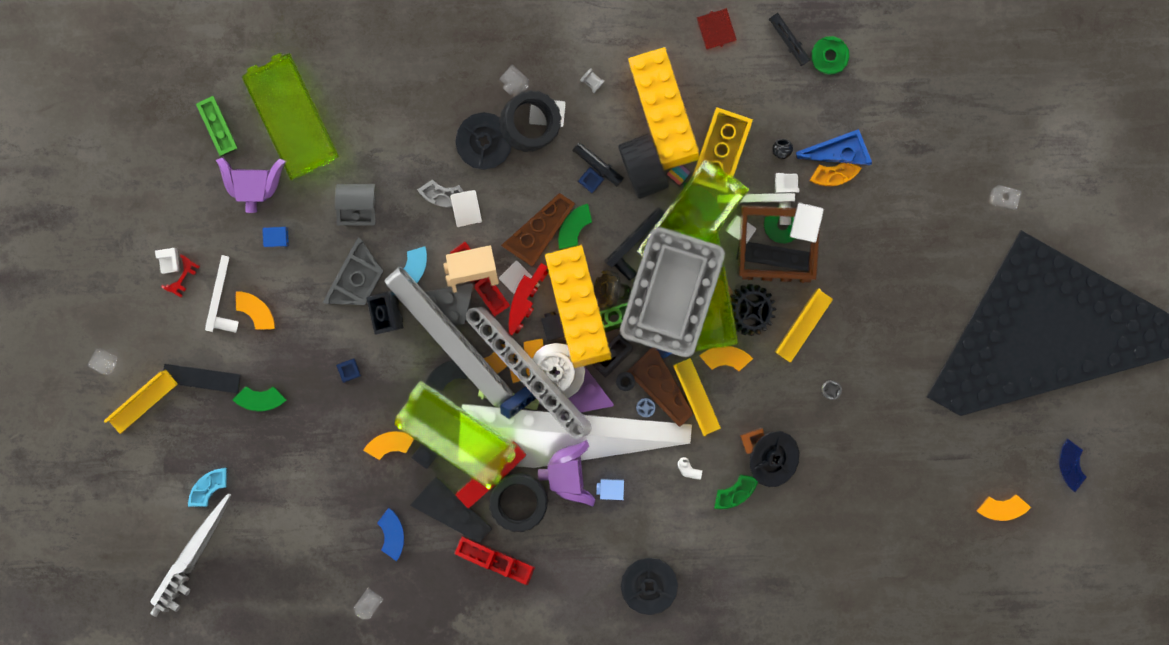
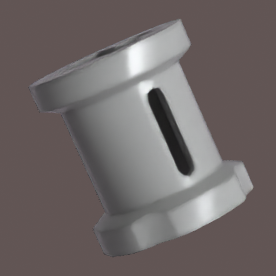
(592, 80)

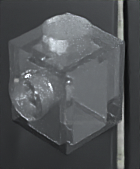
(514, 81)
(103, 362)
(367, 604)

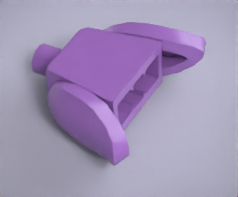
(250, 185)
(566, 474)

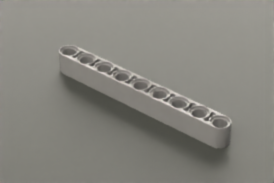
(448, 337)
(537, 373)

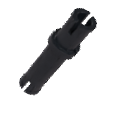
(776, 20)
(604, 169)

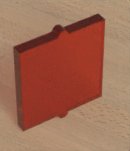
(716, 29)

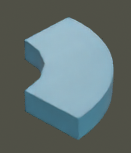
(416, 263)
(206, 487)

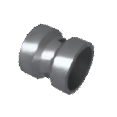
(831, 390)

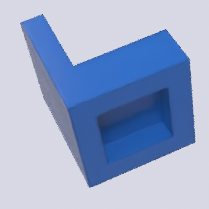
(275, 237)

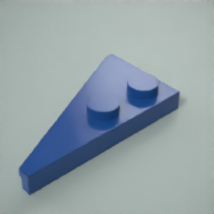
(842, 149)

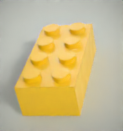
(725, 140)

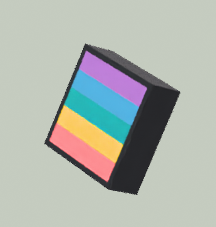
(678, 174)

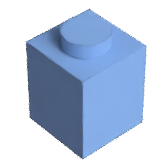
(611, 489)

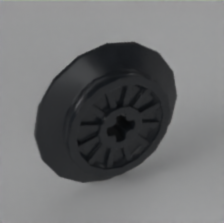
(470, 147)
(784, 461)
(664, 585)

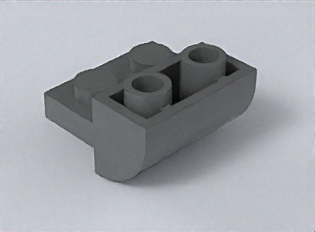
(355, 204)

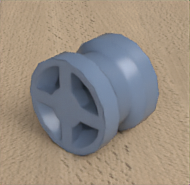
(645, 407)

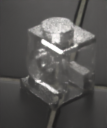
(997, 199)

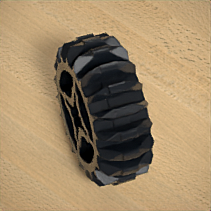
(763, 302)

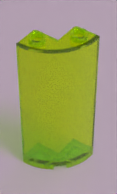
(289, 115)
(703, 202)

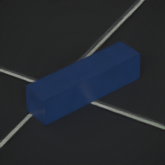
(517, 402)

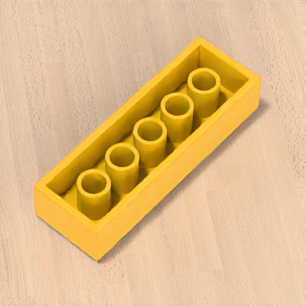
(663, 108)
(577, 306)

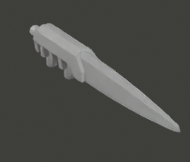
(185, 563)

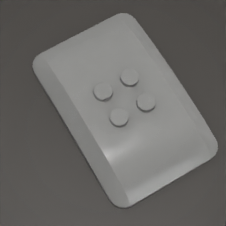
(672, 292)

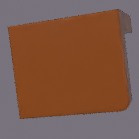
(751, 438)

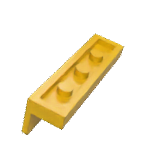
(803, 325)
(696, 397)
(141, 401)

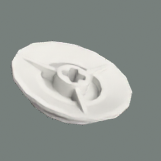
(558, 357)

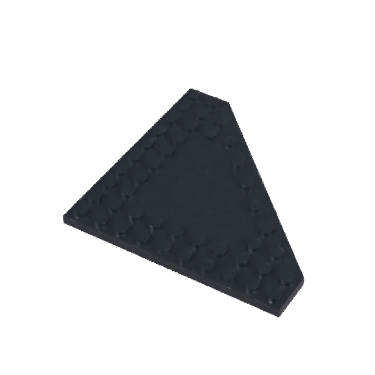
(1046, 329)

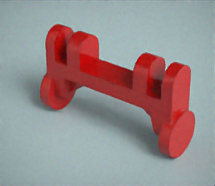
(187, 268)

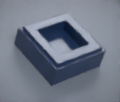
(591, 180)
(348, 370)

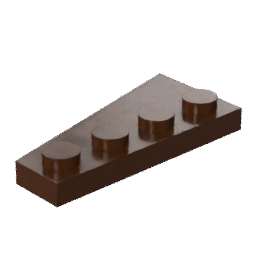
(536, 234)
(660, 385)

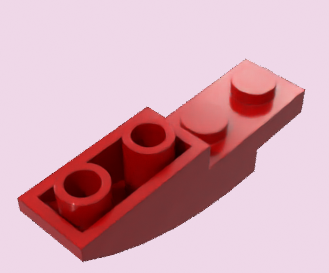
(520, 304)

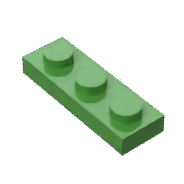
(216, 126)

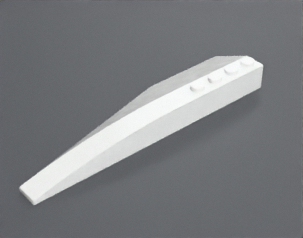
(543, 435)

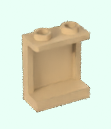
(470, 266)

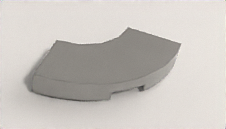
(437, 194)

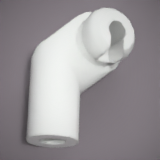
(687, 470)

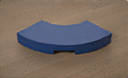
(393, 534)

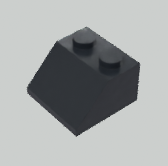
(385, 312)

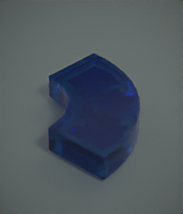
(1070, 465)

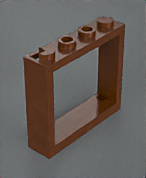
(768, 275)

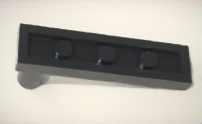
(615, 258)

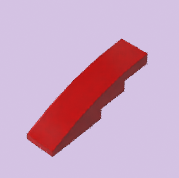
(490, 294)
(474, 490)
(494, 560)

